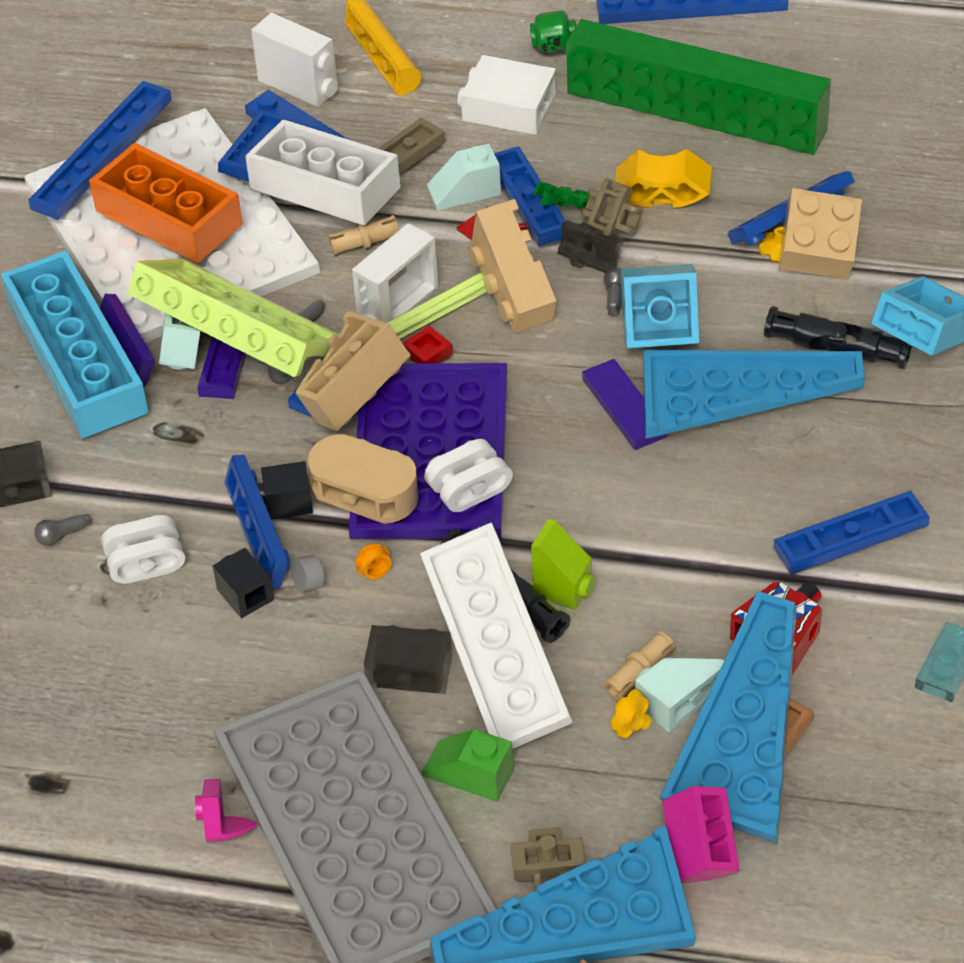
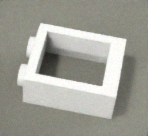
(370, 277)

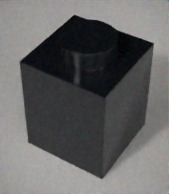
(286, 490)
(243, 582)

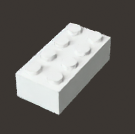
(323, 172)

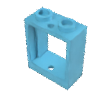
(936, 323)

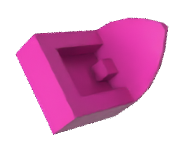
(210, 809)

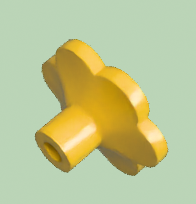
(772, 244)
(631, 714)

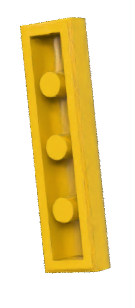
(381, 47)

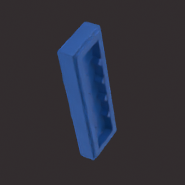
(234, 160)

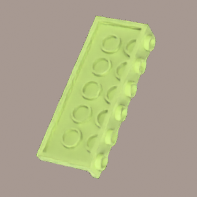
(230, 313)

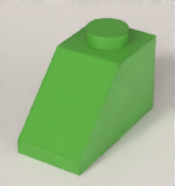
(472, 763)

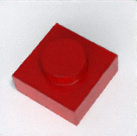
(428, 346)

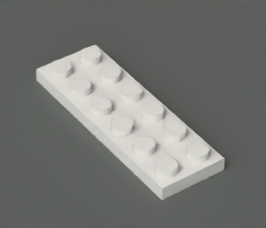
(495, 637)

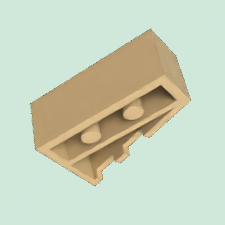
(508, 268)
(352, 370)

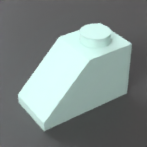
(466, 178)
(178, 344)
(677, 688)

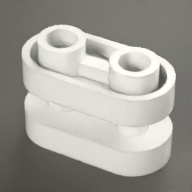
(468, 475)
(142, 549)

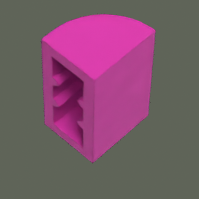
(701, 833)

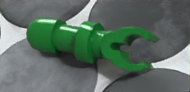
(561, 196)

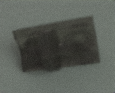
(589, 247)

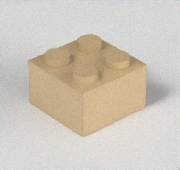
(820, 234)

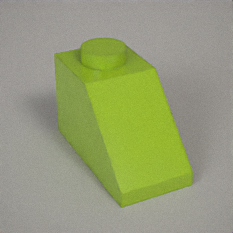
(561, 567)

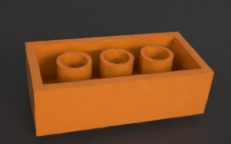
(166, 202)

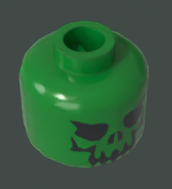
(551, 32)

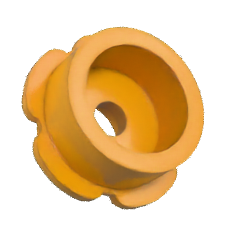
(373, 561)

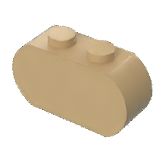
(363, 478)

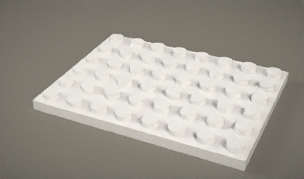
(257, 256)

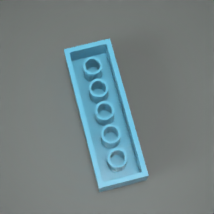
(74, 344)

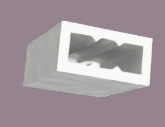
(295, 59)
(508, 94)

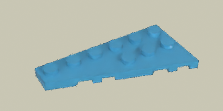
(712, 386)
(745, 720)
(590, 913)

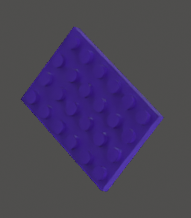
(423, 416)

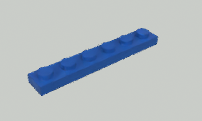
(649, 10)
(99, 150)

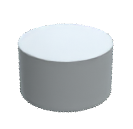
(307, 573)

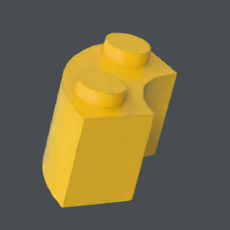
(665, 179)

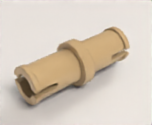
(363, 235)
(649, 655)

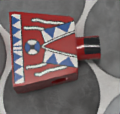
(807, 616)

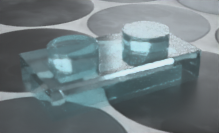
(944, 666)

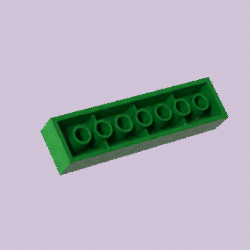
(698, 86)

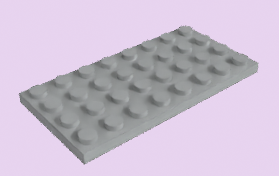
(352, 824)

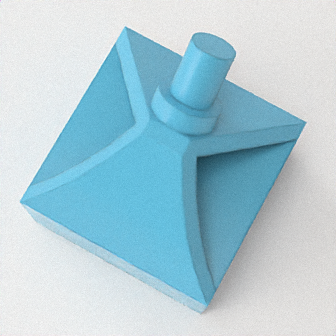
(660, 306)

